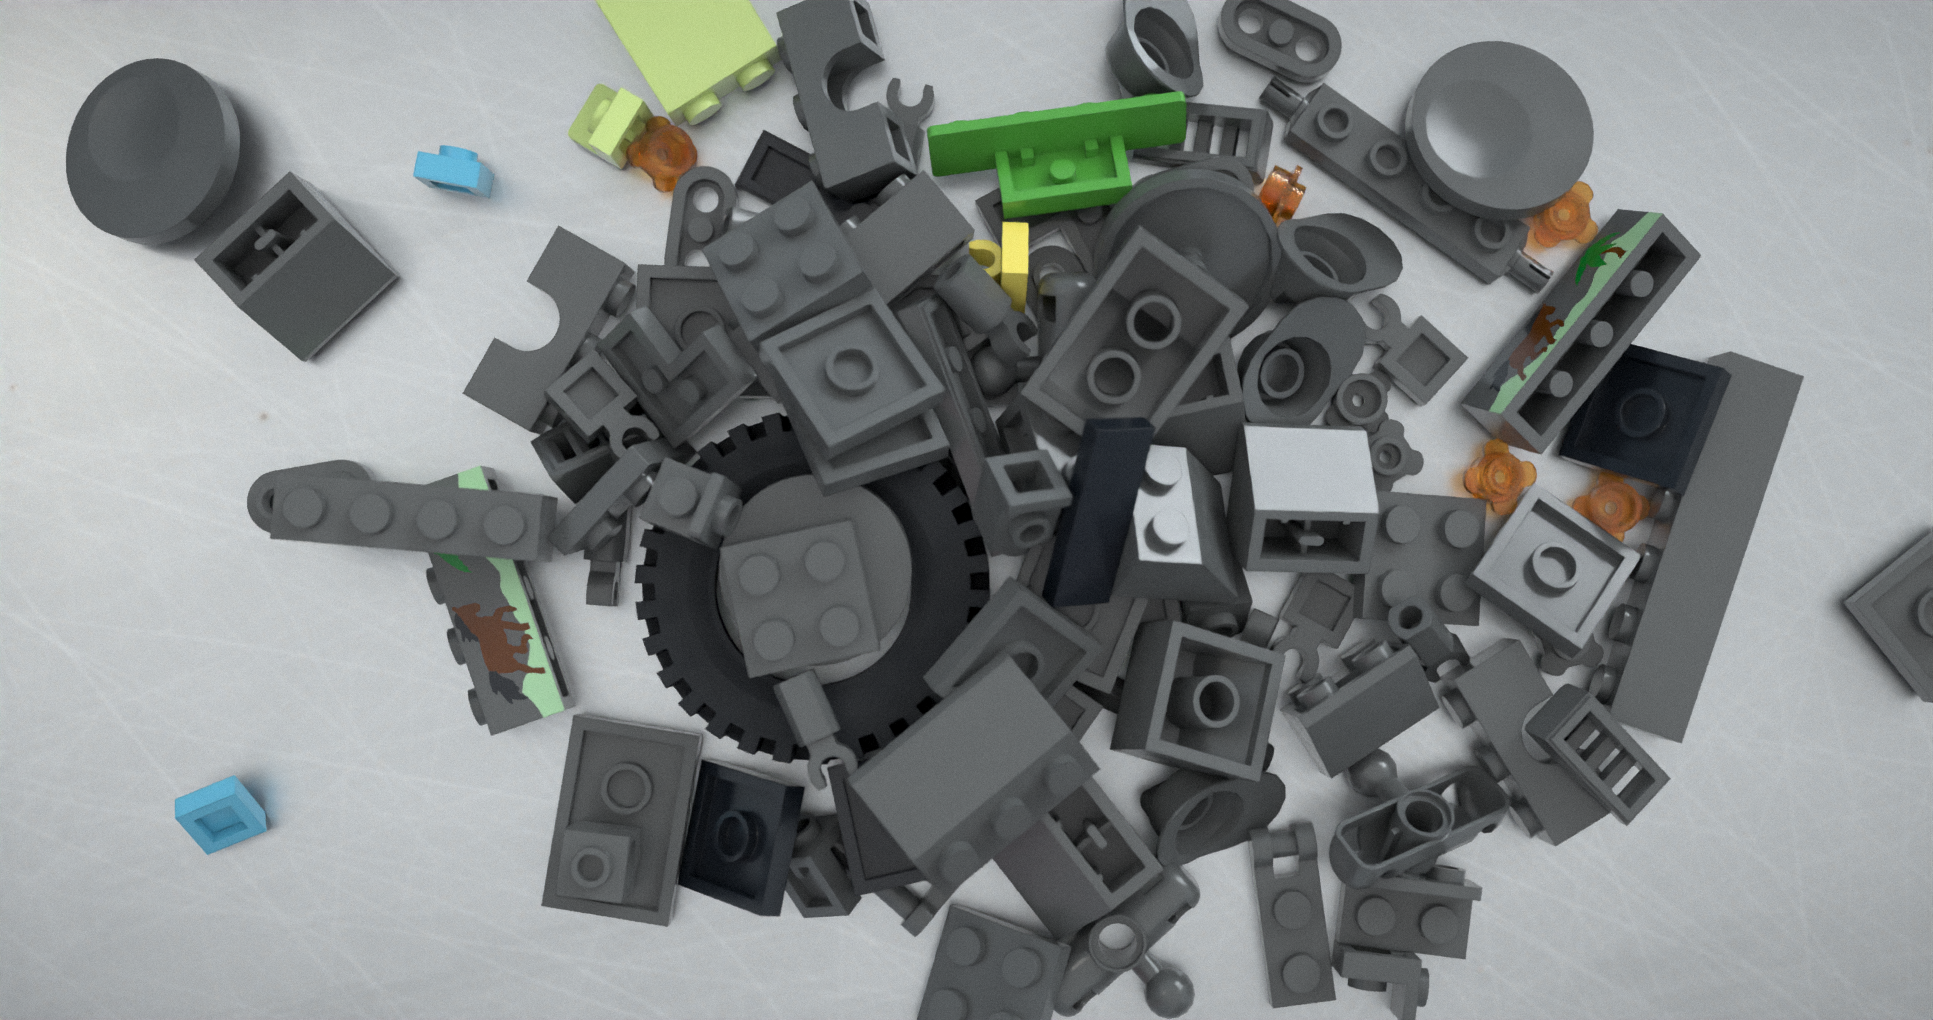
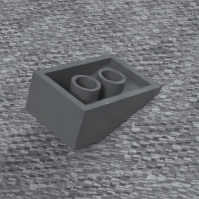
(1135, 338)

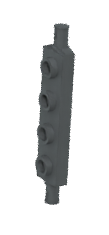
(1382, 170)

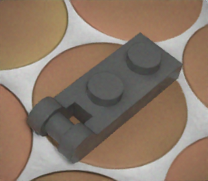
(1291, 917)

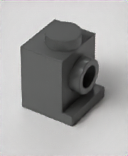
(1021, 520)

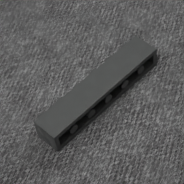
(1695, 556)

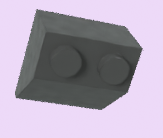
(1177, 534)
(1198, 701)

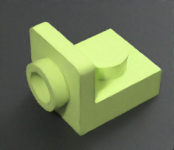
(610, 123)

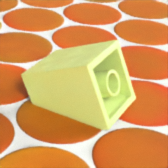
(694, 50)

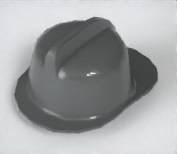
(1156, 49)
(1333, 258)
(1301, 362)
(1208, 812)

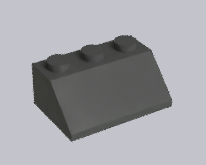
(973, 774)

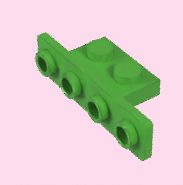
(1059, 154)

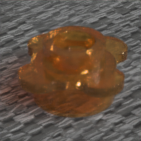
(678, 149)
(1282, 192)
(1579, 226)
(1481, 480)
(1629, 505)

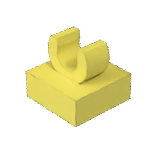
(1007, 263)

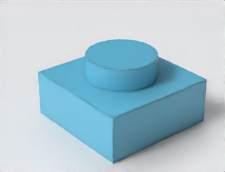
(454, 171)
(220, 815)

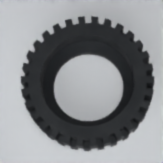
(871, 707)

